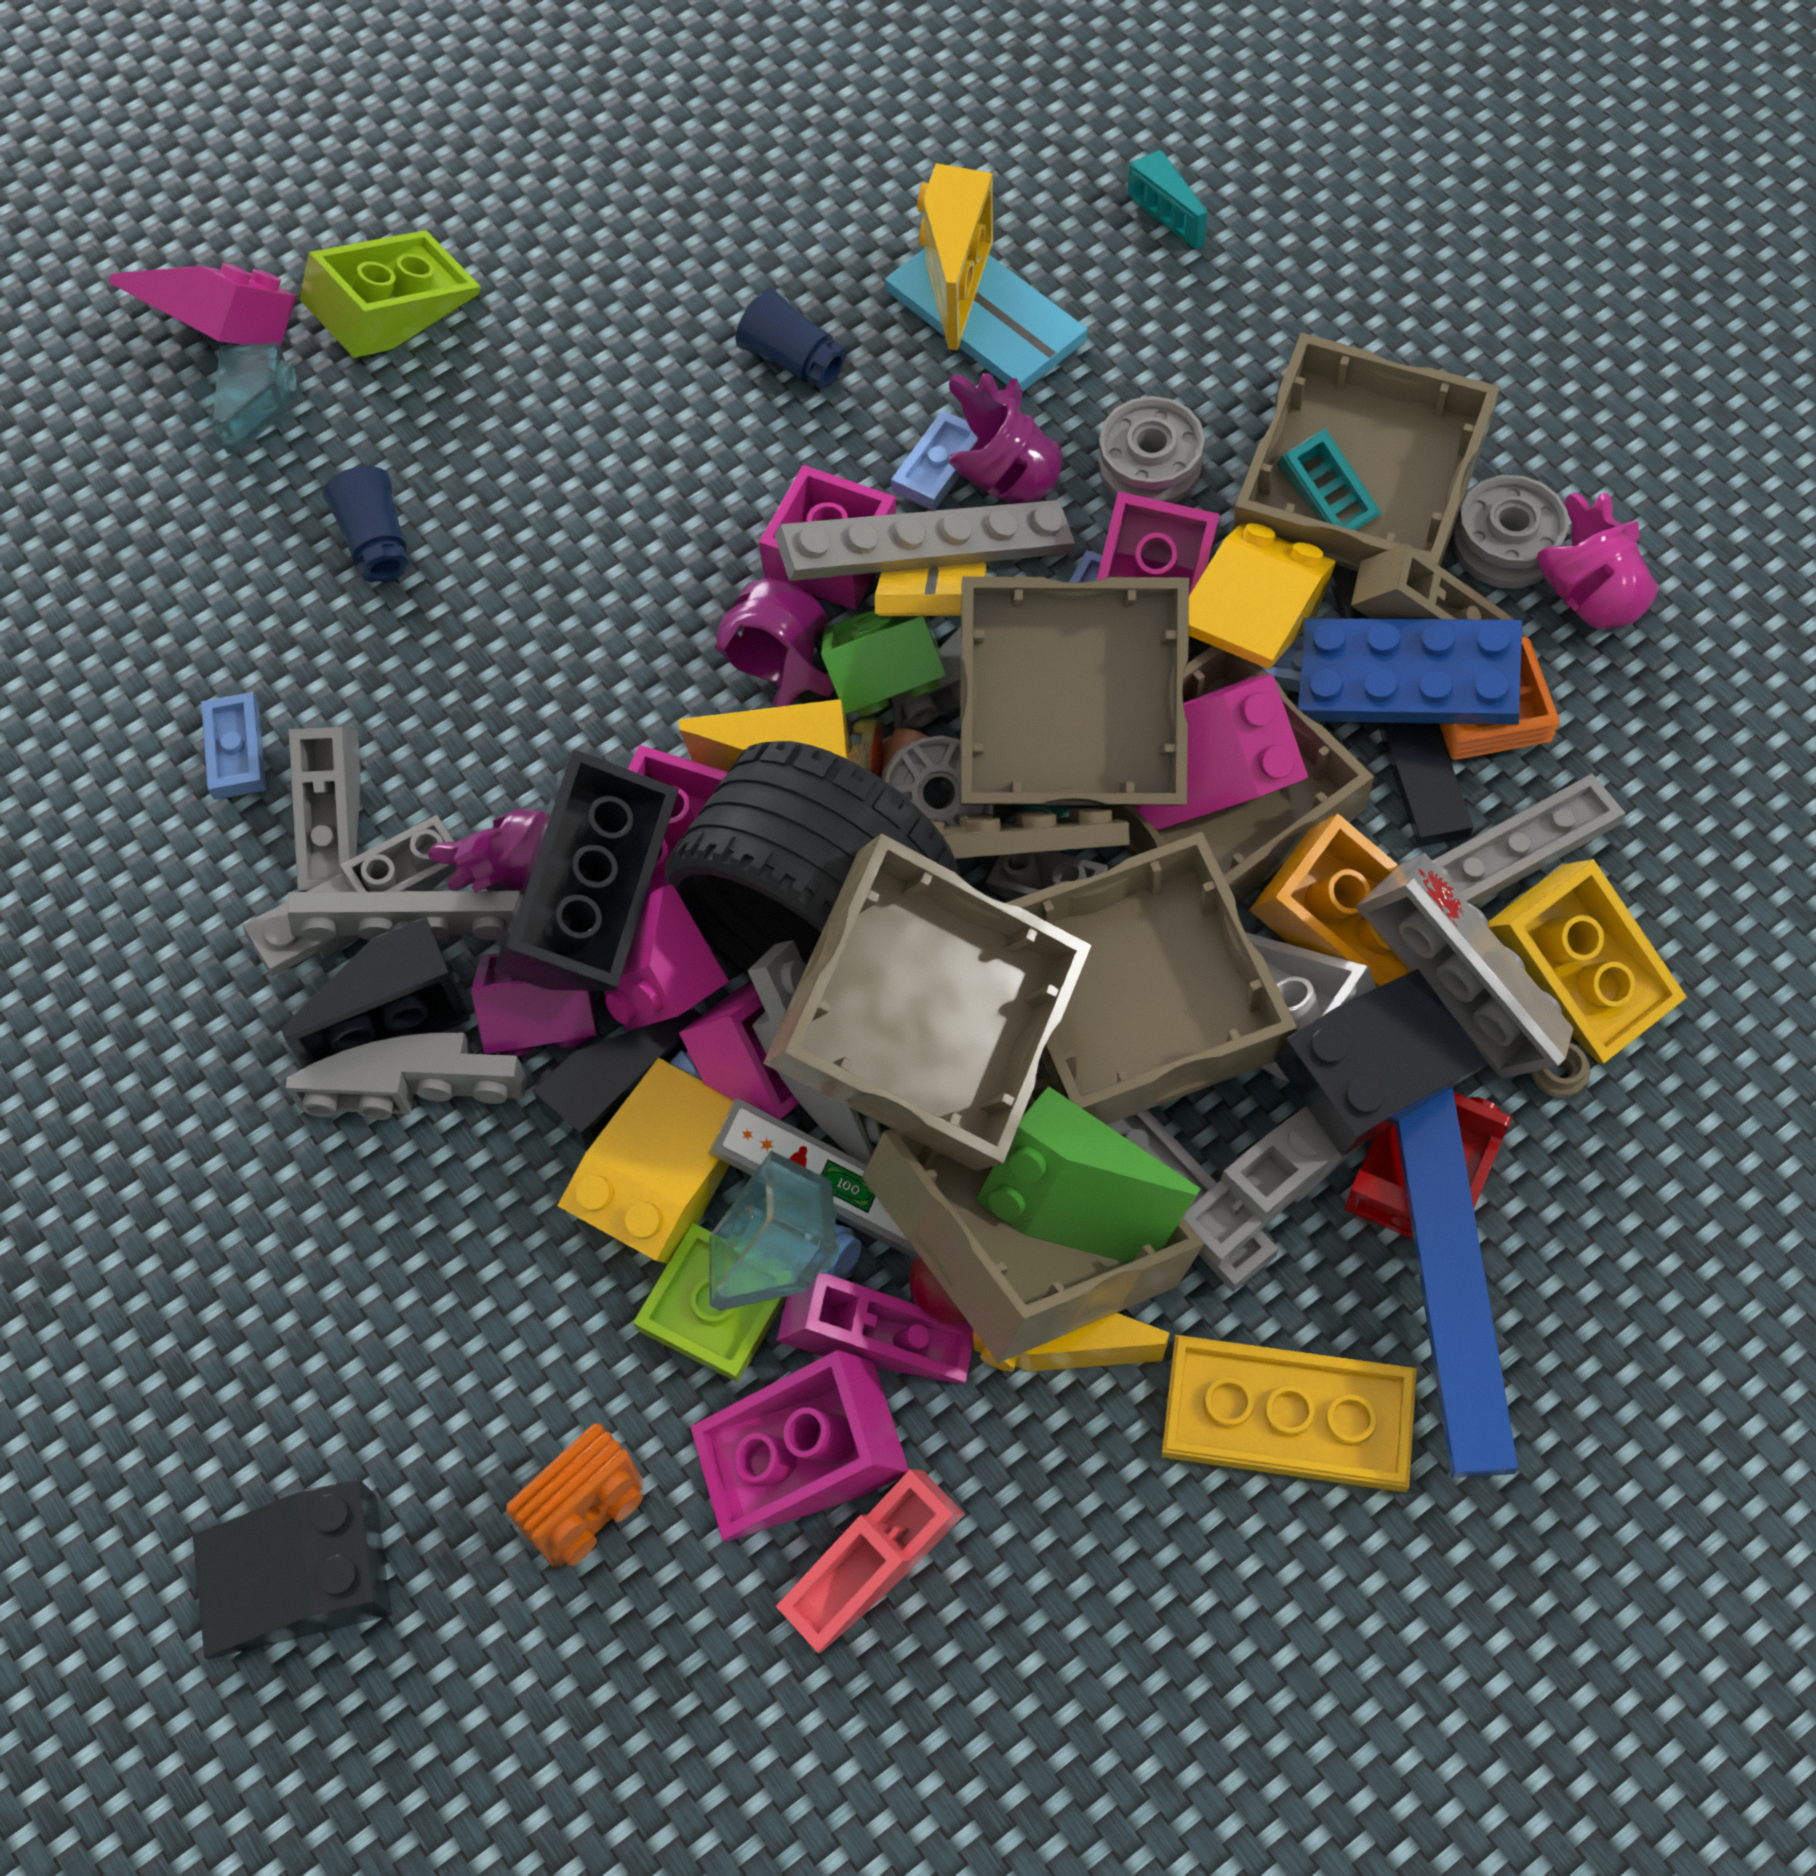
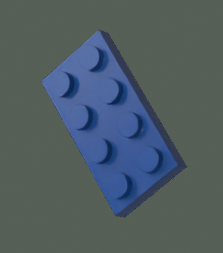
(1411, 670)

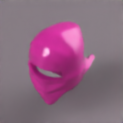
(1602, 569)

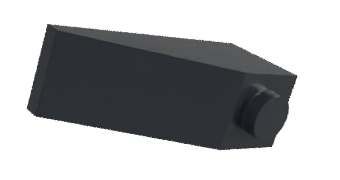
(598, 1079)

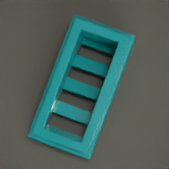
(1167, 197)
(1334, 461)

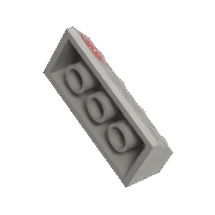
(1468, 968)

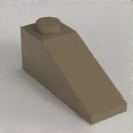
(1411, 586)

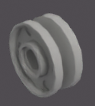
(1155, 427)
(1504, 529)
(920, 762)

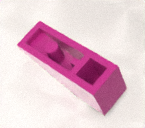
(876, 1327)

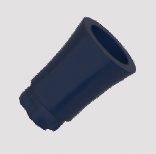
(789, 340)
(369, 521)

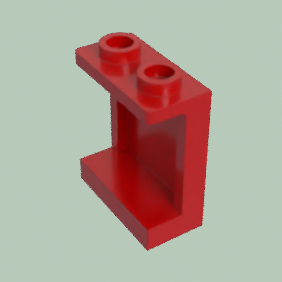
(1379, 1185)

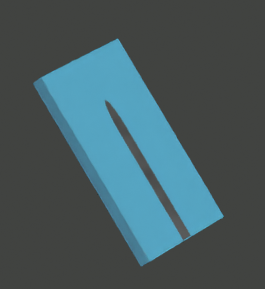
(1009, 326)

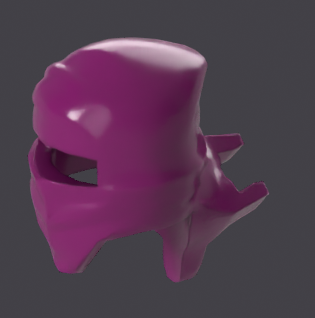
(1011, 451)
(775, 638)
(494, 856)

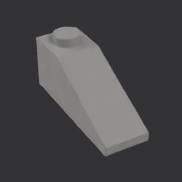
(324, 800)

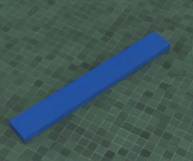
(1455, 1292)

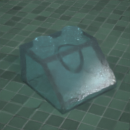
(773, 1236)

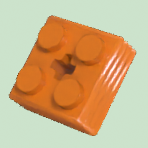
(1536, 718)
(577, 1497)

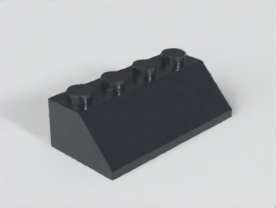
(587, 877)

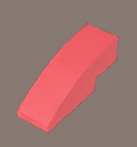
(869, 1559)

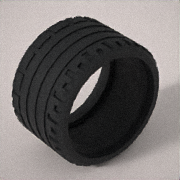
(780, 843)

